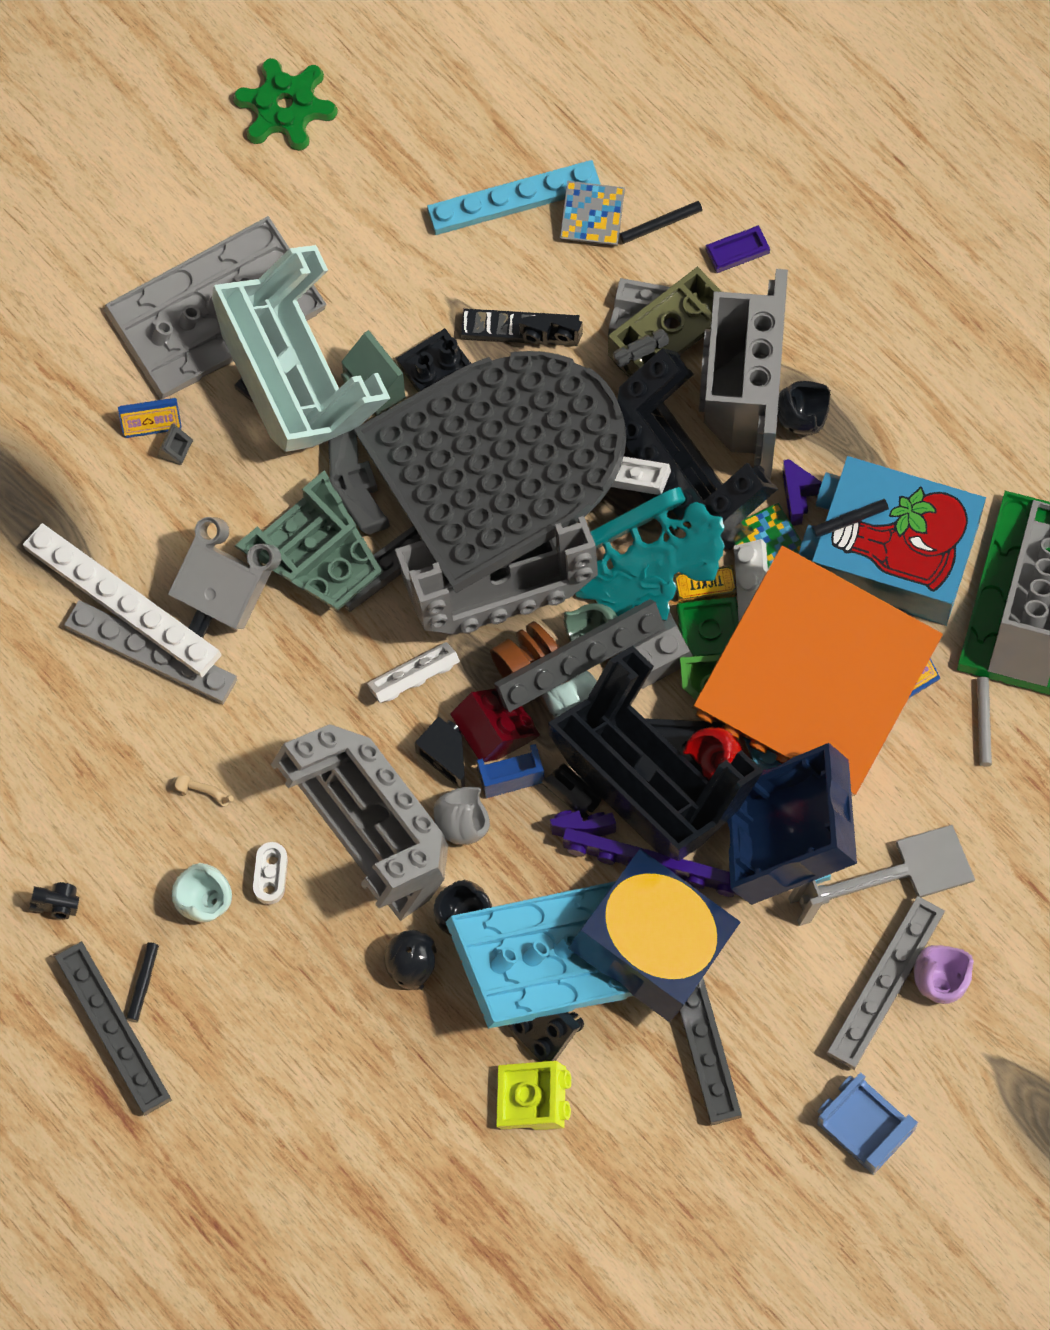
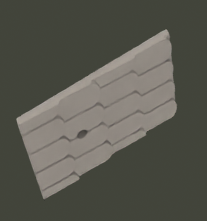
(173, 319)

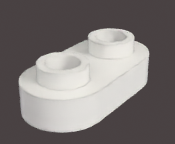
(270, 874)

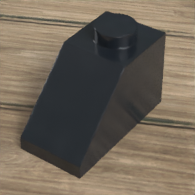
(443, 750)

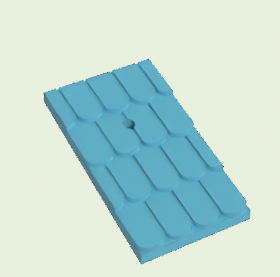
(522, 958)

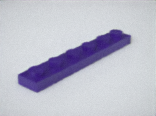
(612, 851)

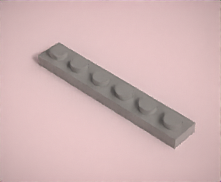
(132, 645)
(885, 983)

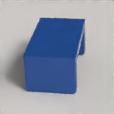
(511, 773)

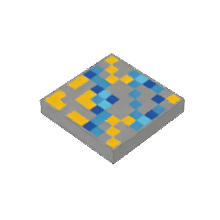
(592, 213)

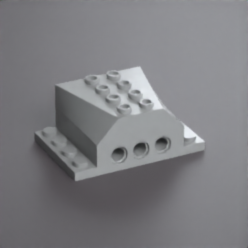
(744, 370)

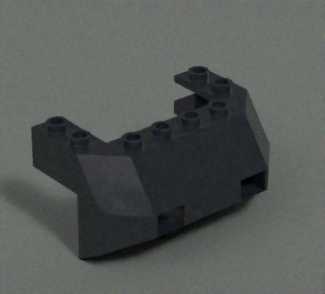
(658, 437)
(641, 770)

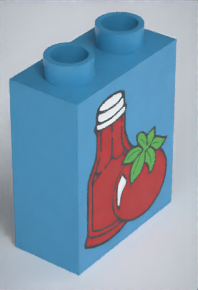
(902, 555)

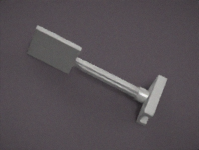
(929, 859)

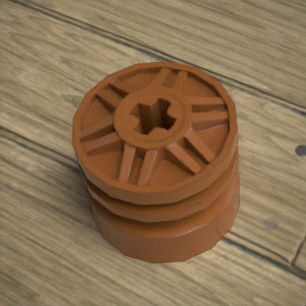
(532, 646)

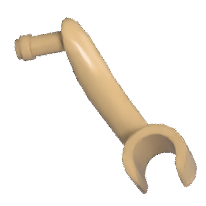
(181, 784)

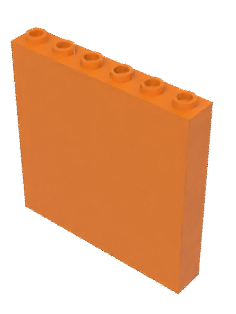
(816, 666)

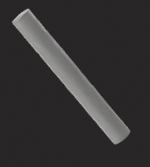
(984, 726)

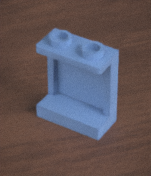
(865, 1123)

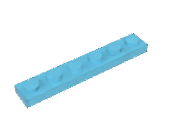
(508, 198)

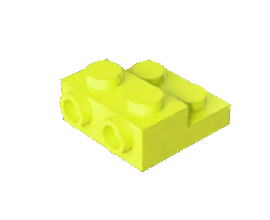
(533, 1095)

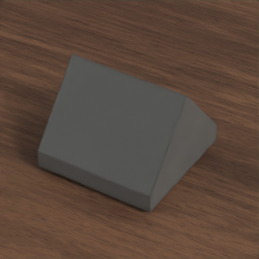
(175, 445)

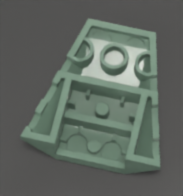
(318, 546)

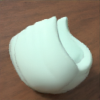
(569, 694)
(193, 890)

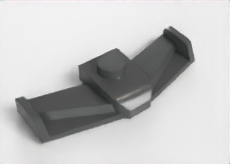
(355, 483)

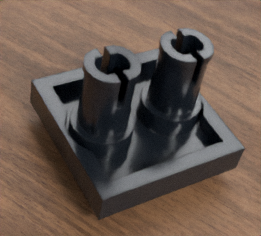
(432, 360)
(548, 1034)

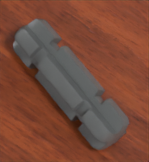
(641, 347)

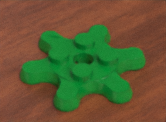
(289, 120)

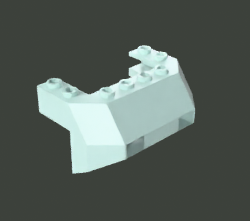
(282, 358)

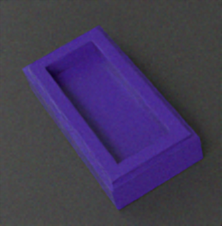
(737, 249)

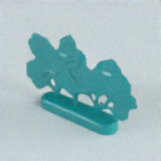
(649, 569)

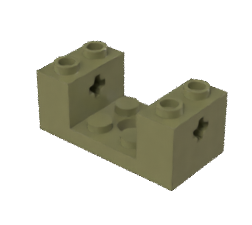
(687, 301)

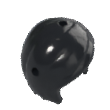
(804, 407)
(458, 899)
(410, 968)

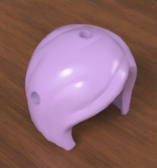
(943, 973)

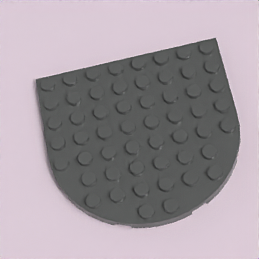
(499, 457)

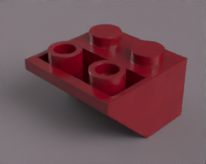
(491, 728)

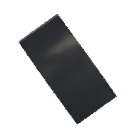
(541, 327)

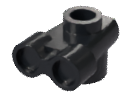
(59, 902)

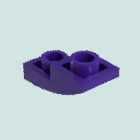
(596, 824)

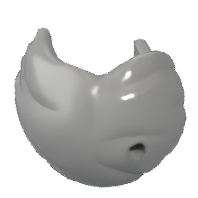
(462, 816)

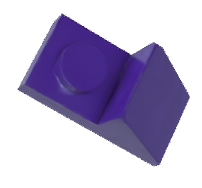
(797, 486)

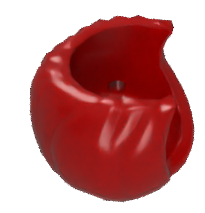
(711, 748)

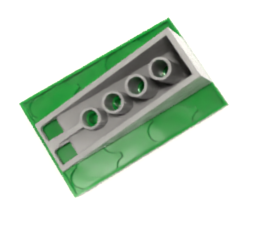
(1012, 606)

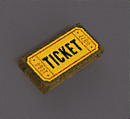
(691, 590)

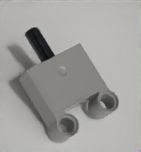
(219, 582)

